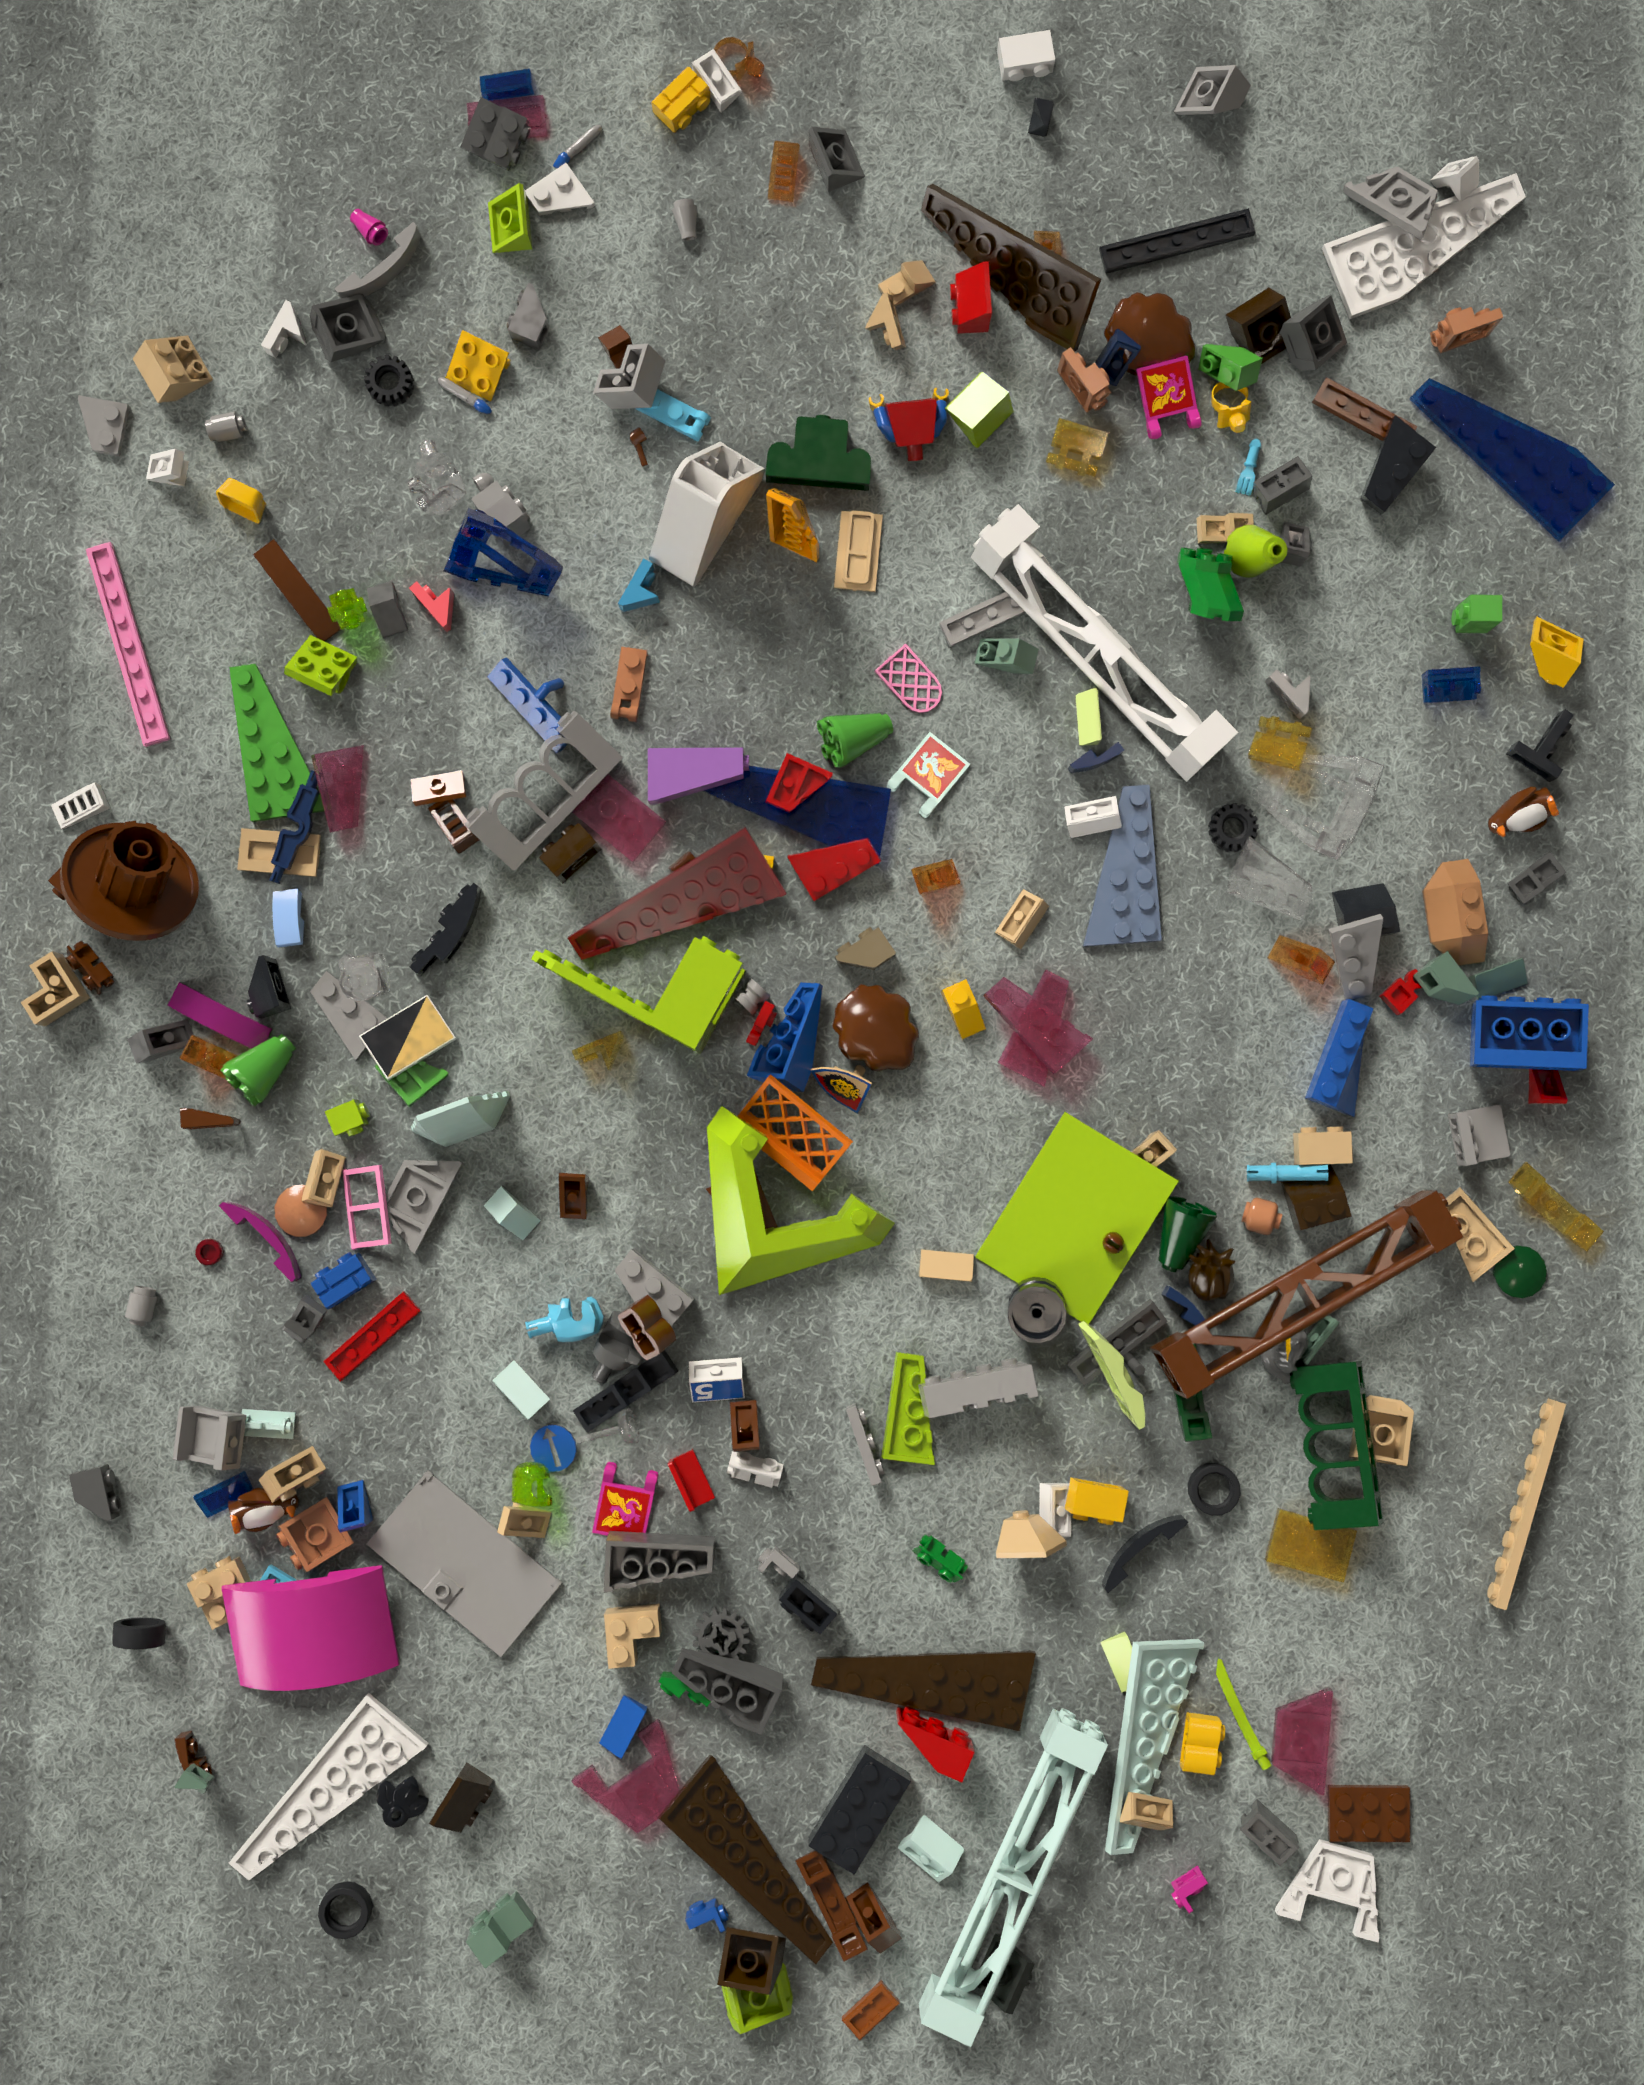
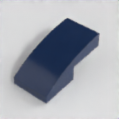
(1091, 761)
(1190, 1312)

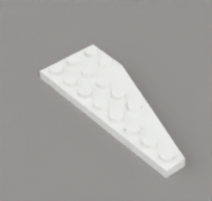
(1388, 262)

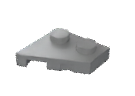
(104, 424)

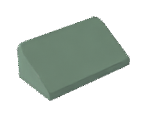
(1500, 978)
(1318, 1337)

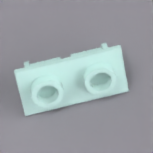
(269, 1423)

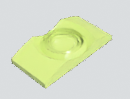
(1116, 1375)

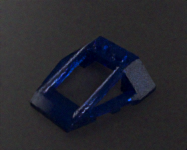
(472, 538)

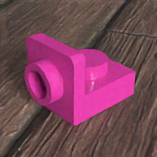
(1188, 1884)

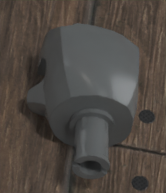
(614, 1350)

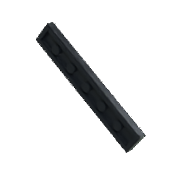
(1177, 241)

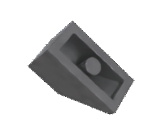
(160, 1041)

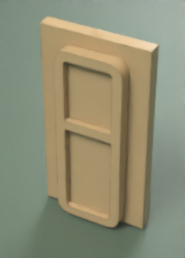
(858, 551)
(259, 847)

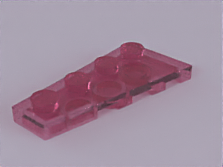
(1043, 1031)
(1017, 1055)

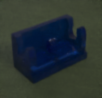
(1451, 684)

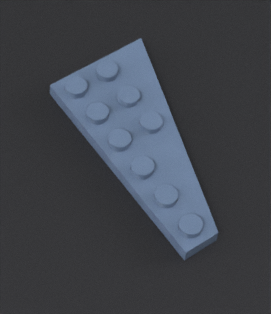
(1127, 889)

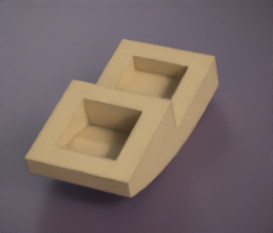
(1218, 528)

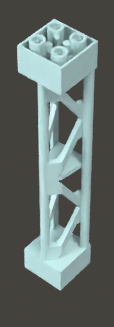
(1067, 1746)

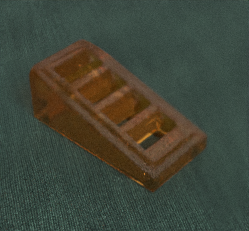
(789, 149)

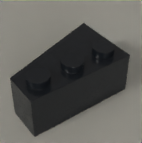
(1397, 462)

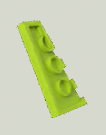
(907, 1428)

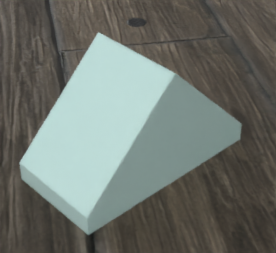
(511, 1213)

